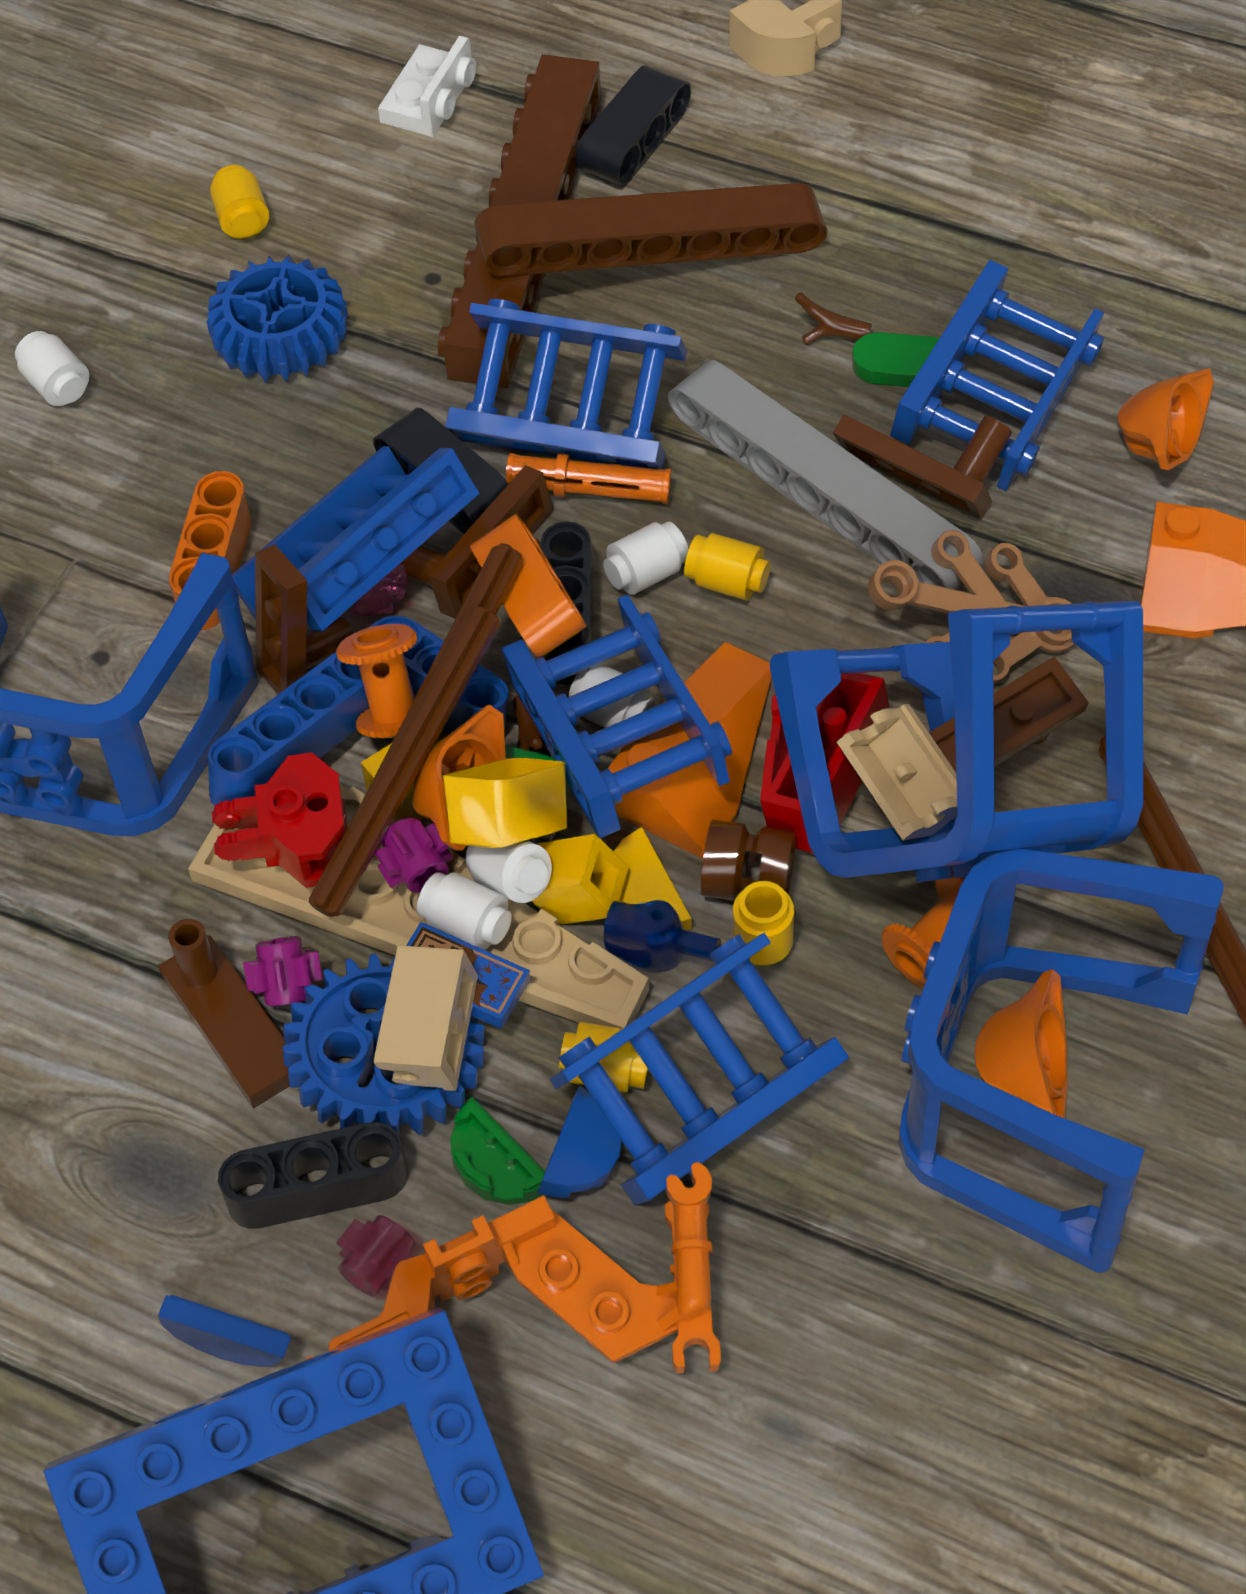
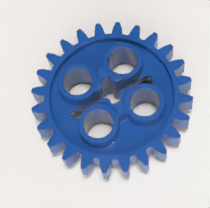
(334, 1028)

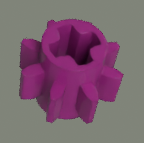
(412, 854)
(282, 970)

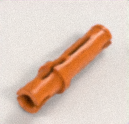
(596, 479)

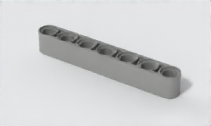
(814, 472)

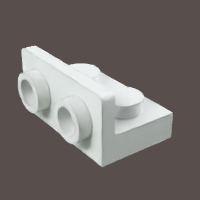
(428, 88)

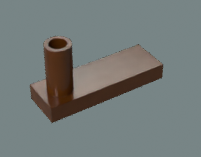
(957, 485)
(456, 571)
(282, 637)
(1024, 712)
(225, 1012)

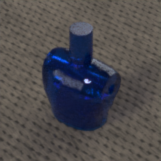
(653, 936)

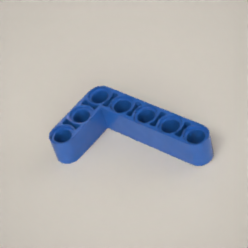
(323, 712)

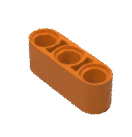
(214, 525)
(536, 597)

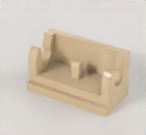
(904, 771)
(426, 1016)

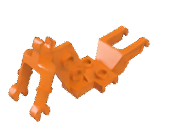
(572, 1277)

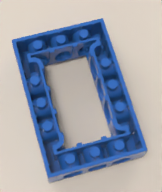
(404, 1363)

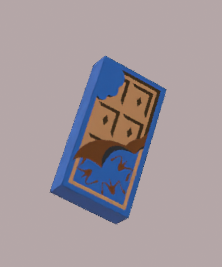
(498, 982)

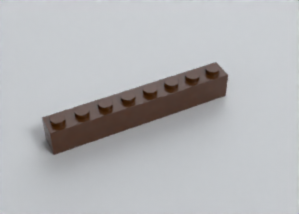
(534, 168)

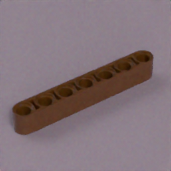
(649, 229)

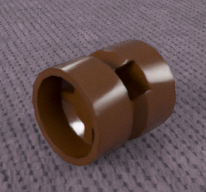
(728, 855)

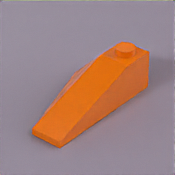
(1194, 572)
(679, 807)

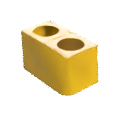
(506, 802)

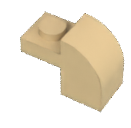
(781, 39)

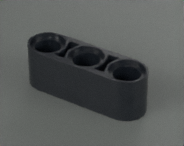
(633, 125)
(421, 435)
(570, 555)
(284, 1164)

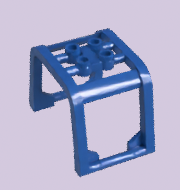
(959, 684)
(116, 723)
(977, 952)

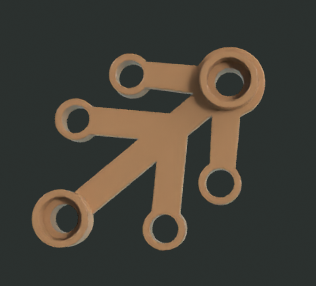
(982, 594)

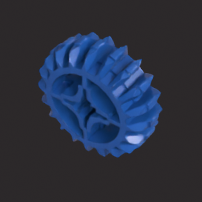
(277, 318)

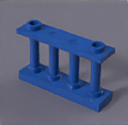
(968, 336)
(583, 438)
(365, 530)
(558, 715)
(703, 1127)

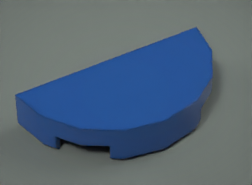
(584, 1150)
(223, 1333)

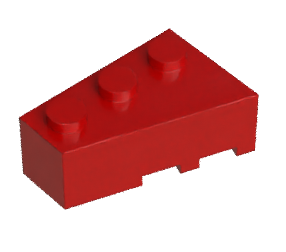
(841, 711)

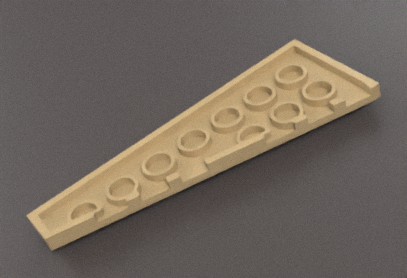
(565, 972)

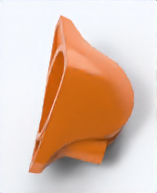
(1167, 418)
(471, 745)
(1026, 1047)

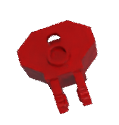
(294, 819)

